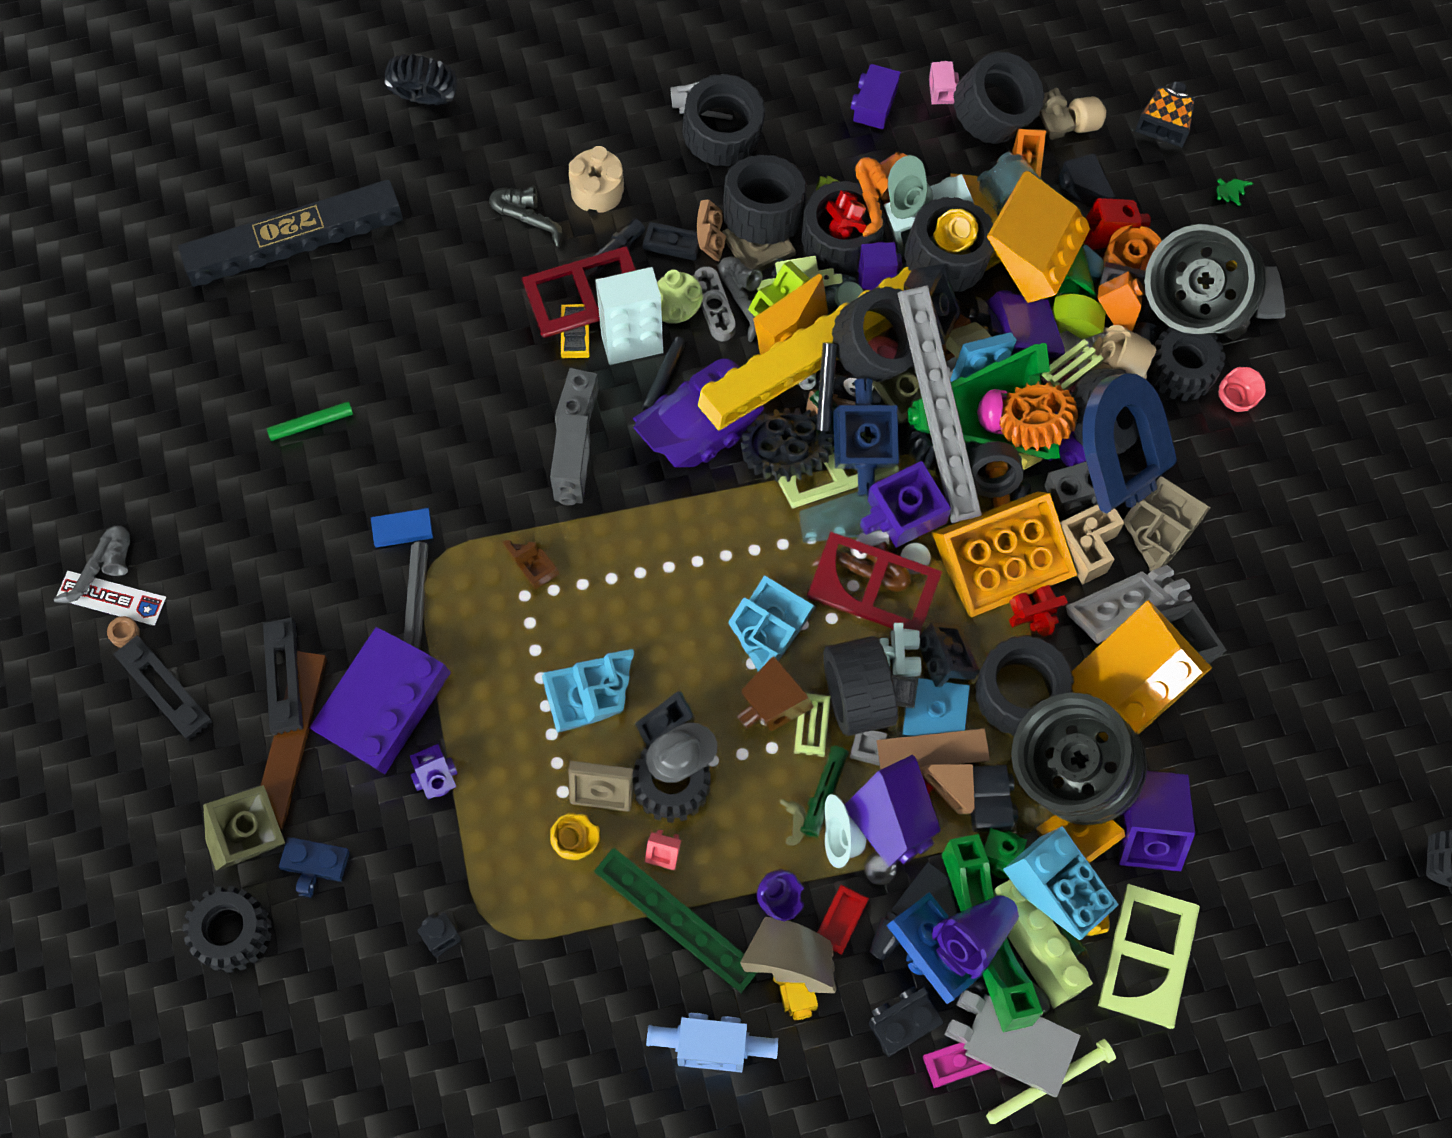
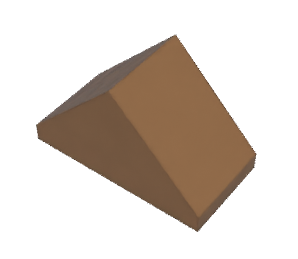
(953, 784)

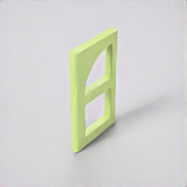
(840, 484)
(1163, 1003)

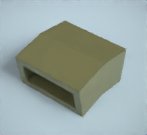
(963, 335)

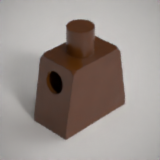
(773, 697)

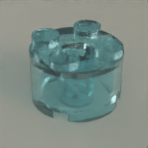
(1000, 181)

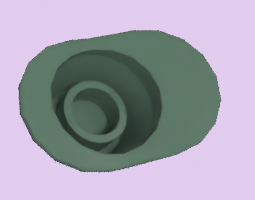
(908, 187)

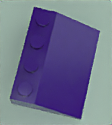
(380, 699)

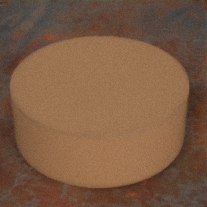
(122, 630)

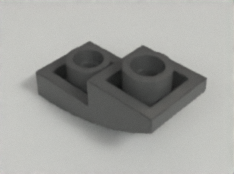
(1273, 301)

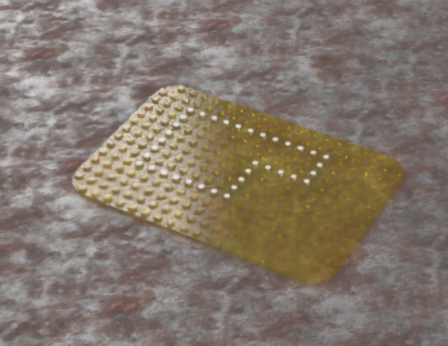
(666, 588)

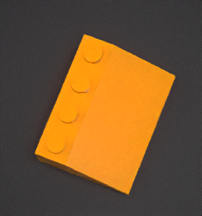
(1038, 237)
(1005, 552)
(1140, 668)

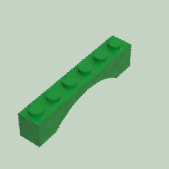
(1006, 982)

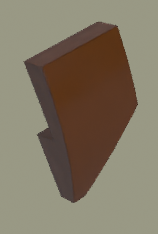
(532, 562)

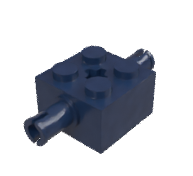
(878, 423)

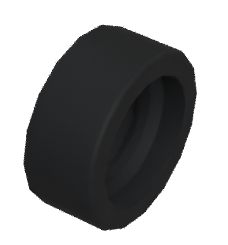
(996, 452)

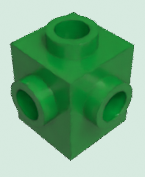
(1001, 850)

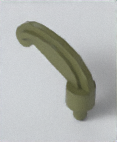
(798, 819)

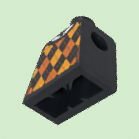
(1168, 115)

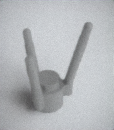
(679, 96)

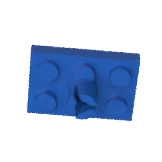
(914, 933)

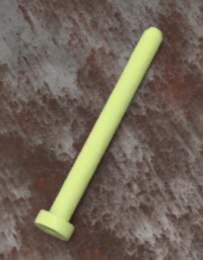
(1103, 1052)

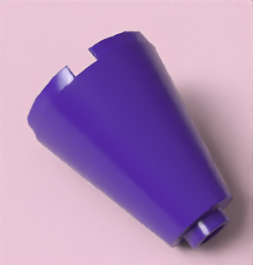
(975, 935)

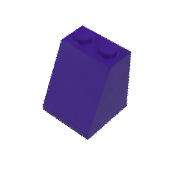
(1028, 322)
(896, 812)
(1158, 824)

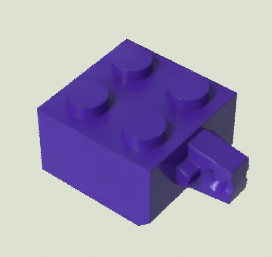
(906, 505)

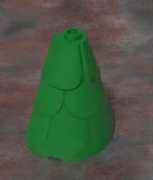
(1003, 375)

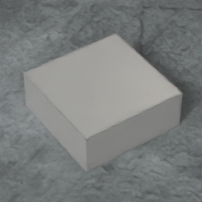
(865, 747)

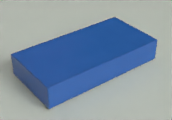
(401, 527)

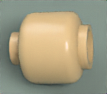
(1087, 114)

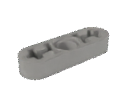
(712, 315)

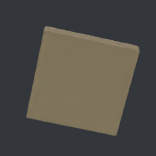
(758, 255)
(600, 786)

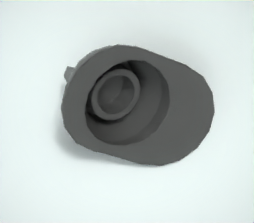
(681, 752)

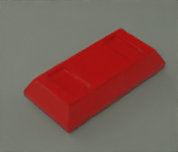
(842, 917)

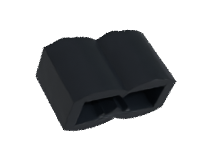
(993, 799)

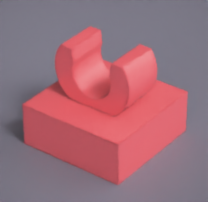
(663, 850)

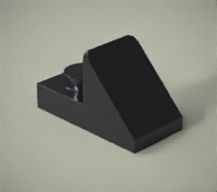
(665, 718)

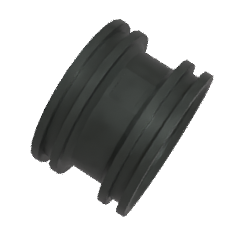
(1186, 246)
(1047, 728)

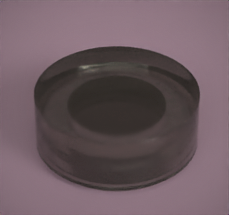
(877, 869)

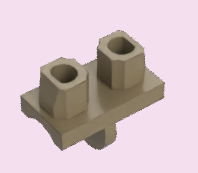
(1056, 115)

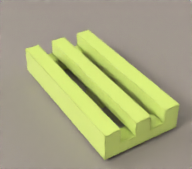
(1087, 353)
(809, 749)

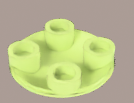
(680, 296)

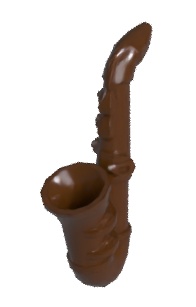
(895, 578)

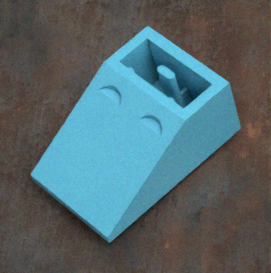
(1061, 883)

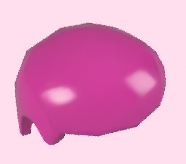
(990, 410)

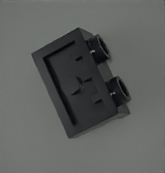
(947, 653)
(904, 1021)

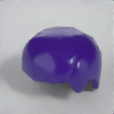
(780, 895)

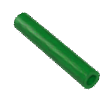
(309, 421)

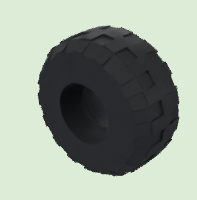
(1125, 425)

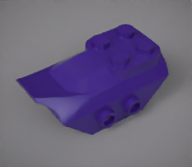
(681, 428)

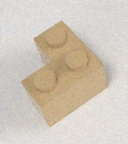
(1086, 541)

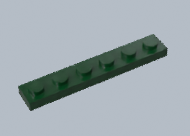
(674, 918)

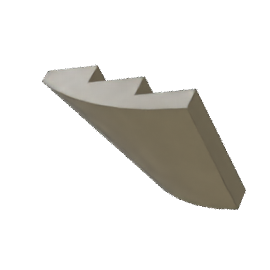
(1164, 522)
(792, 955)

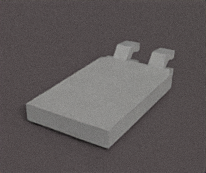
(1110, 607)
(1029, 1054)

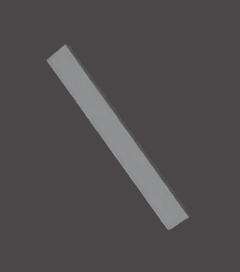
(939, 403)

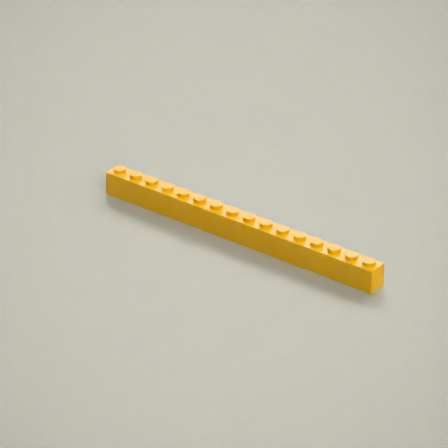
(787, 362)

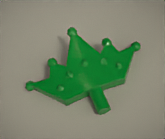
(1231, 190)

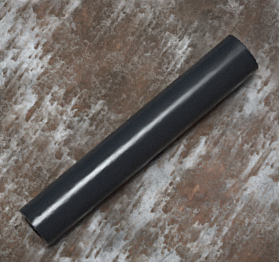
(665, 372)
(826, 386)

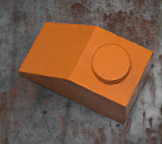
(1122, 299)

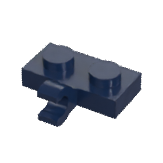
(313, 861)

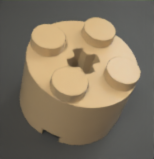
(596, 180)
(1124, 351)

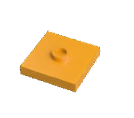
(1090, 839)

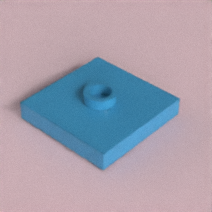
(936, 709)

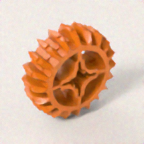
(1039, 422)

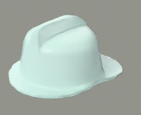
(842, 835)

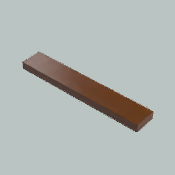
(288, 747)

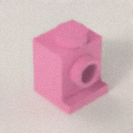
(942, 82)

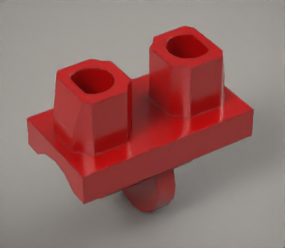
(846, 214)
(1039, 613)

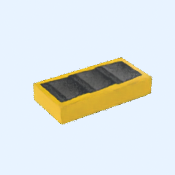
(575, 341)

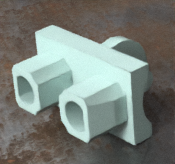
(901, 640)

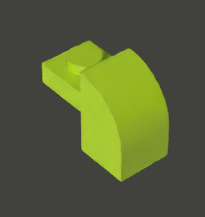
(786, 281)
(1078, 315)

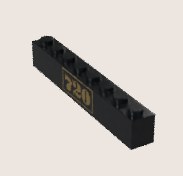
(290, 233)

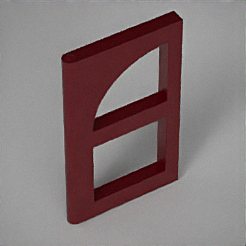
(576, 268)
(829, 591)

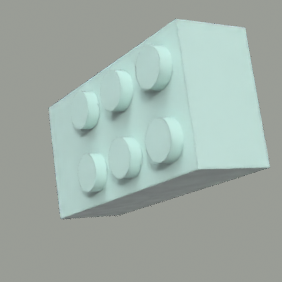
(630, 315)

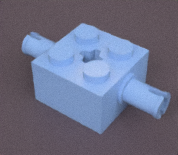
(712, 1043)

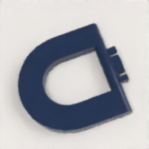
(1099, 446)

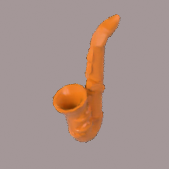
(872, 179)

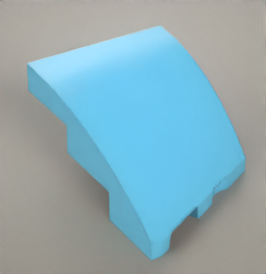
(769, 621)
(588, 690)

